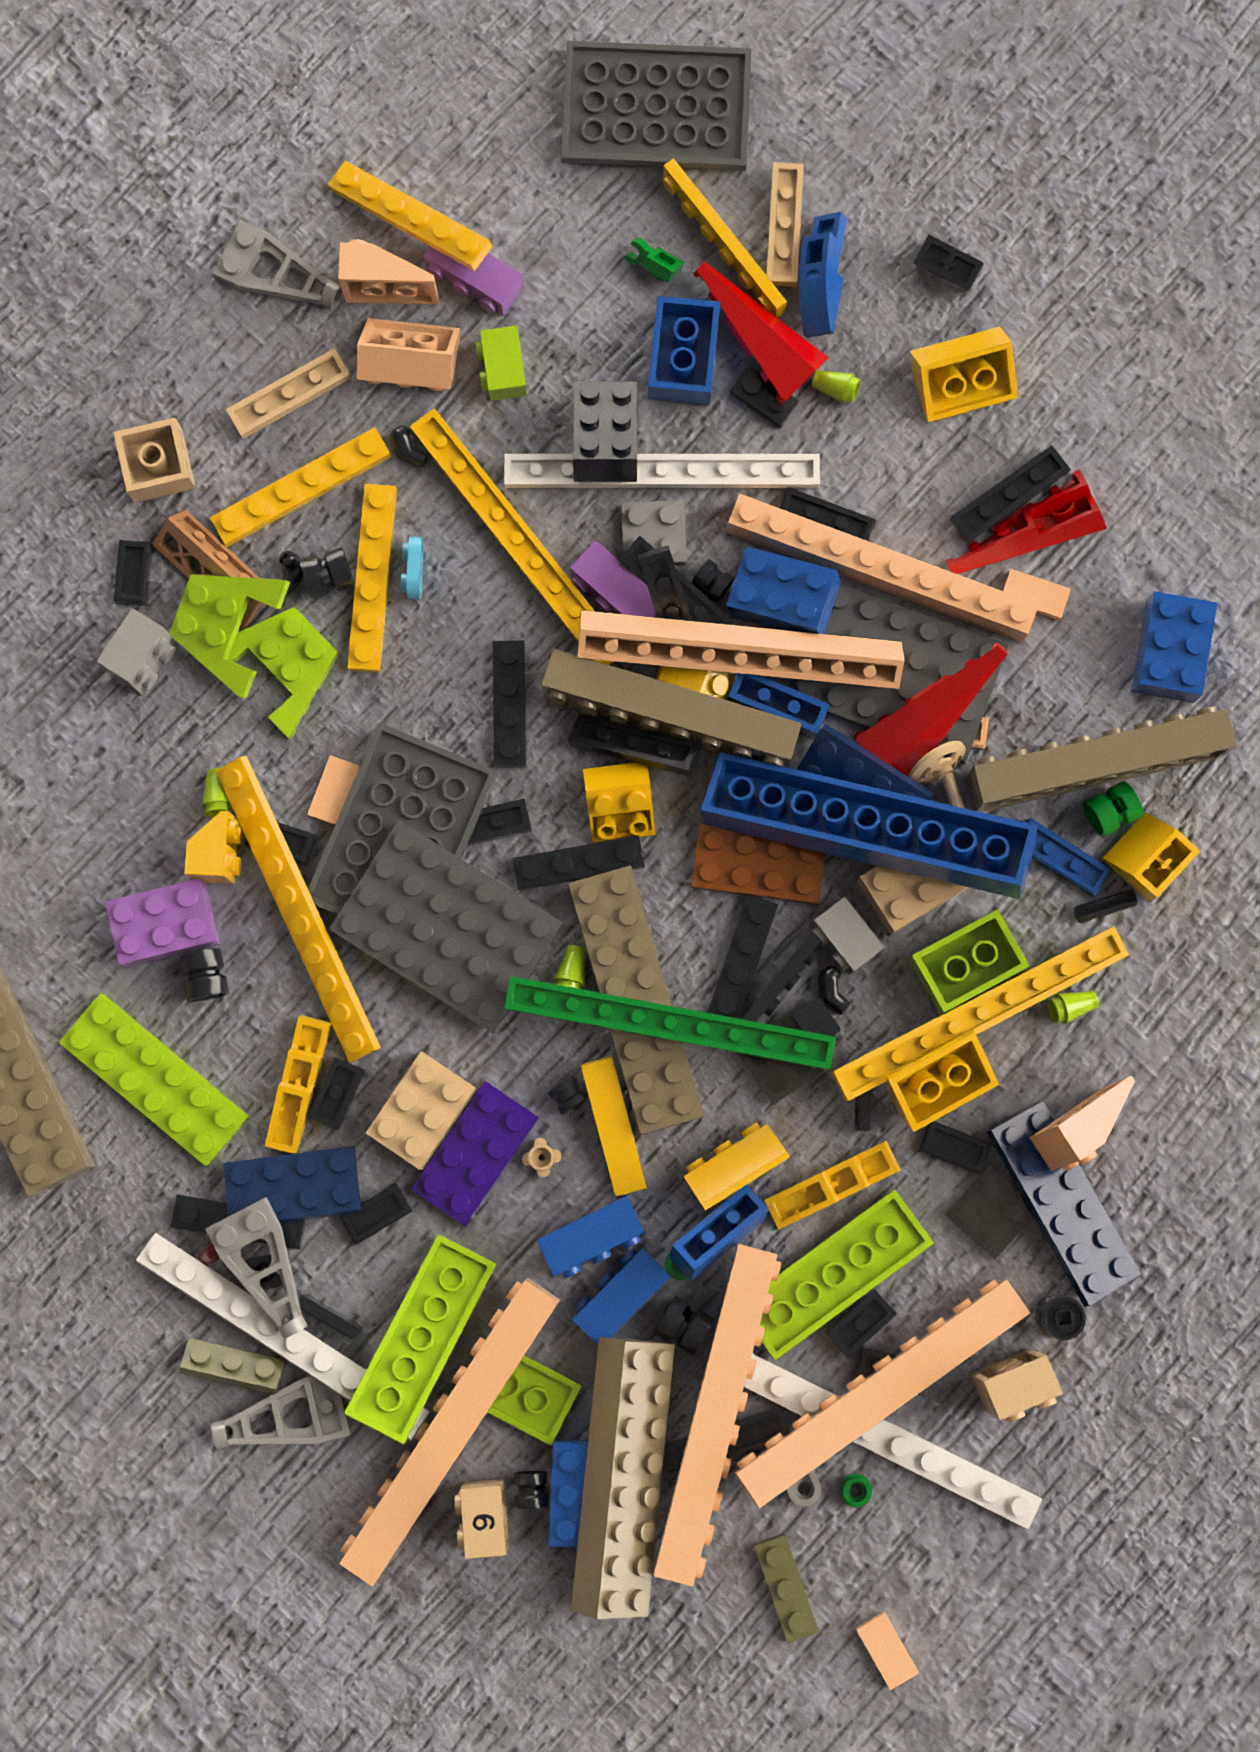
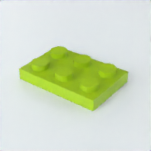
(535, 1399)

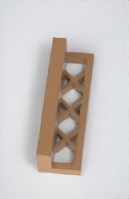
(213, 555)

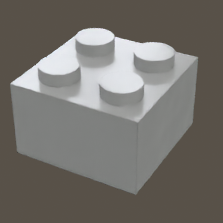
(137, 652)

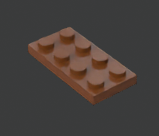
(756, 866)

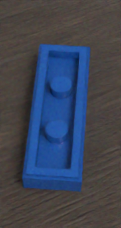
(1068, 861)

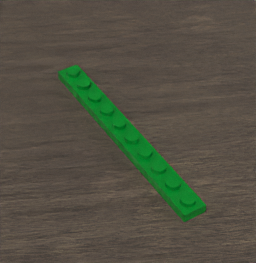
(670, 1023)

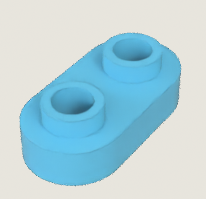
(413, 554)

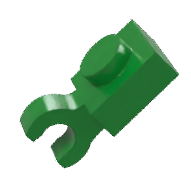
(657, 261)

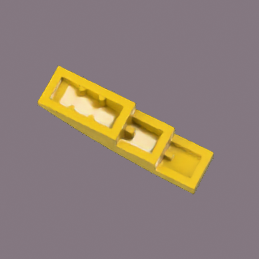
(298, 1084)
(613, 1126)
(832, 1185)

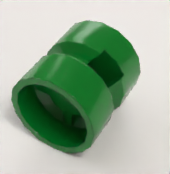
(1103, 814)

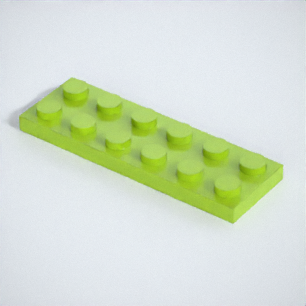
(154, 1079)
(841, 1271)
(420, 1339)

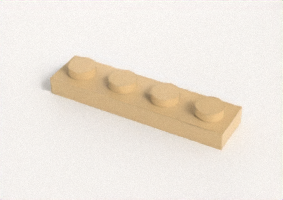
(784, 224)
(288, 393)

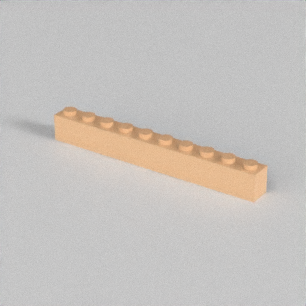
(882, 568)
(740, 649)
(881, 1393)
(715, 1414)
(449, 1431)

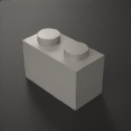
(847, 936)

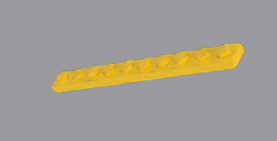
(502, 521)
(298, 909)
(981, 1012)

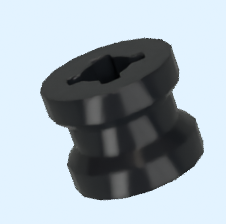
(567, 1095)

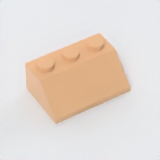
(407, 354)

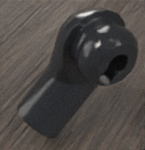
(403, 449)
(291, 570)
(829, 989)

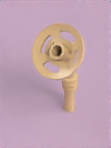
(942, 769)

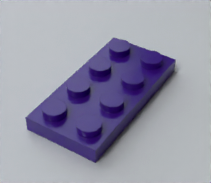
(475, 1153)

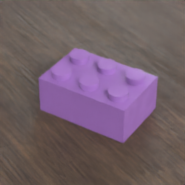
(162, 923)

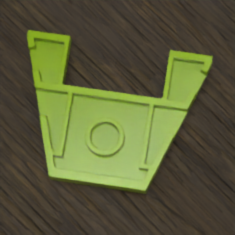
(211, 618)
(294, 655)

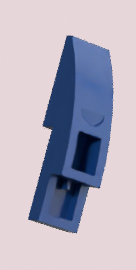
(819, 276)

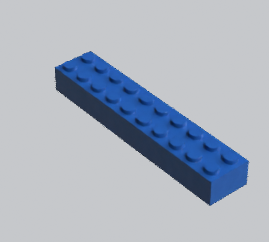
(870, 825)

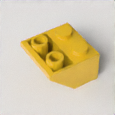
(619, 801)
(213, 851)
(1150, 856)

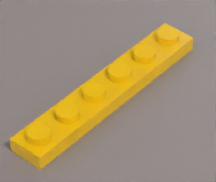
(410, 215)
(716, 230)
(300, 487)
(372, 578)

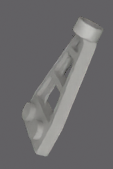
(242, 255)
(244, 1227)
(325, 1407)

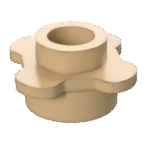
(532, 1157)

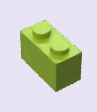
(503, 363)

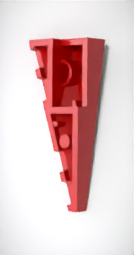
(779, 350)
(1058, 518)
(928, 715)

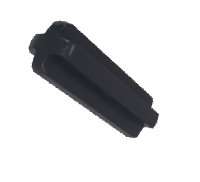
(1105, 906)

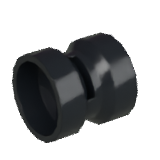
(707, 580)
(531, 1489)

